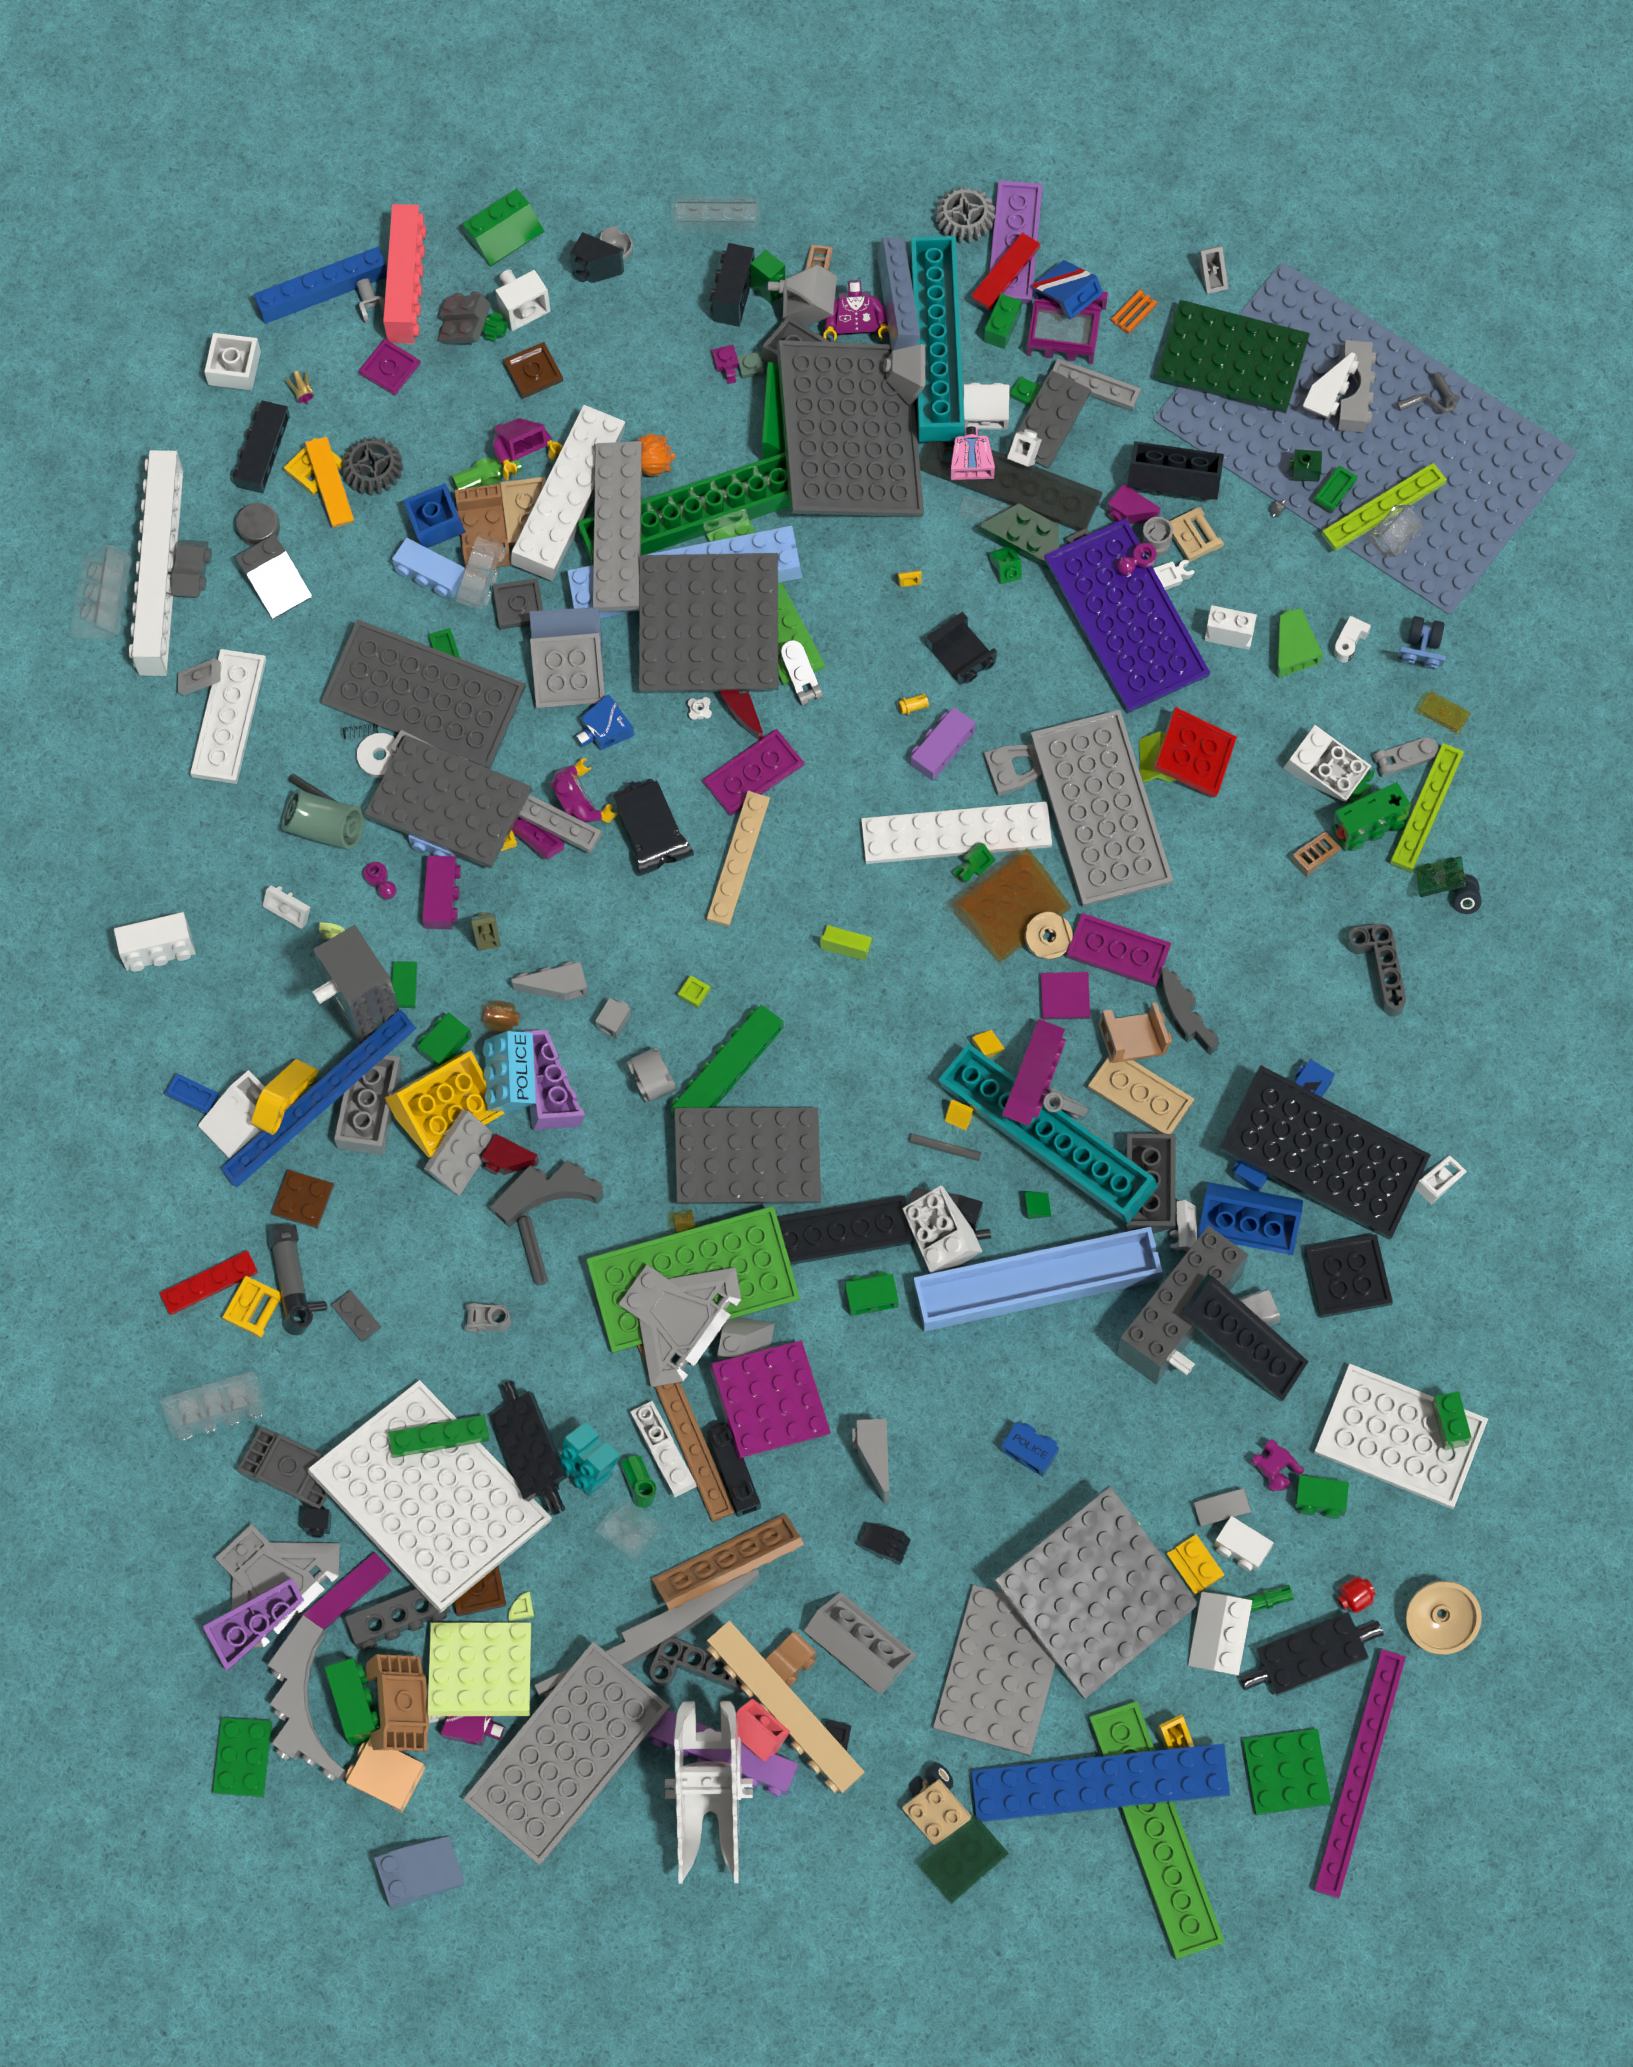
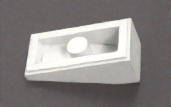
(1439, 1180)

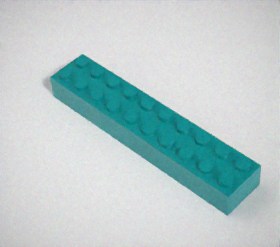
(938, 317)
(1051, 1137)

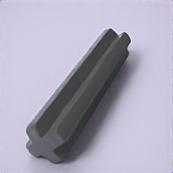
(533, 1250)

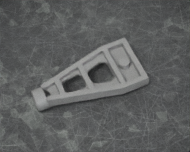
(1003, 772)
(1064, 1102)

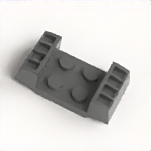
(284, 1467)

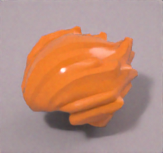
(655, 454)

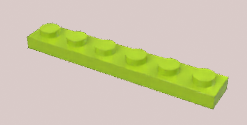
(1373, 512)
(1427, 807)

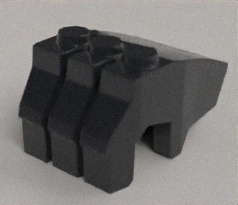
(885, 1542)

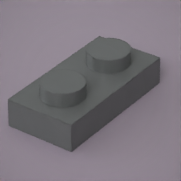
(356, 1316)

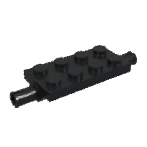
(529, 1447)
(1311, 1654)

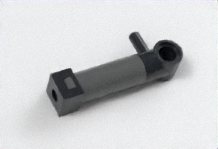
(283, 1242)

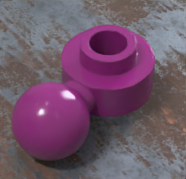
(1127, 565)
(386, 888)

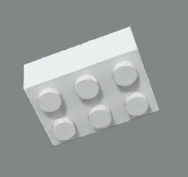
(155, 942)

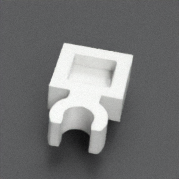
(1172, 576)

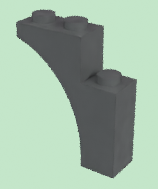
(534, 1189)

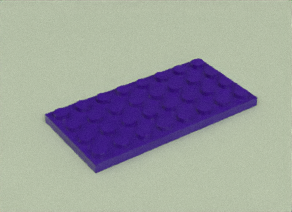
(1126, 617)

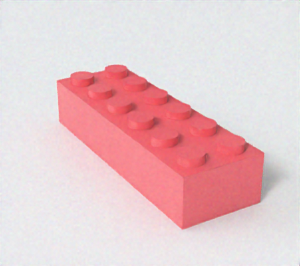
(404, 274)

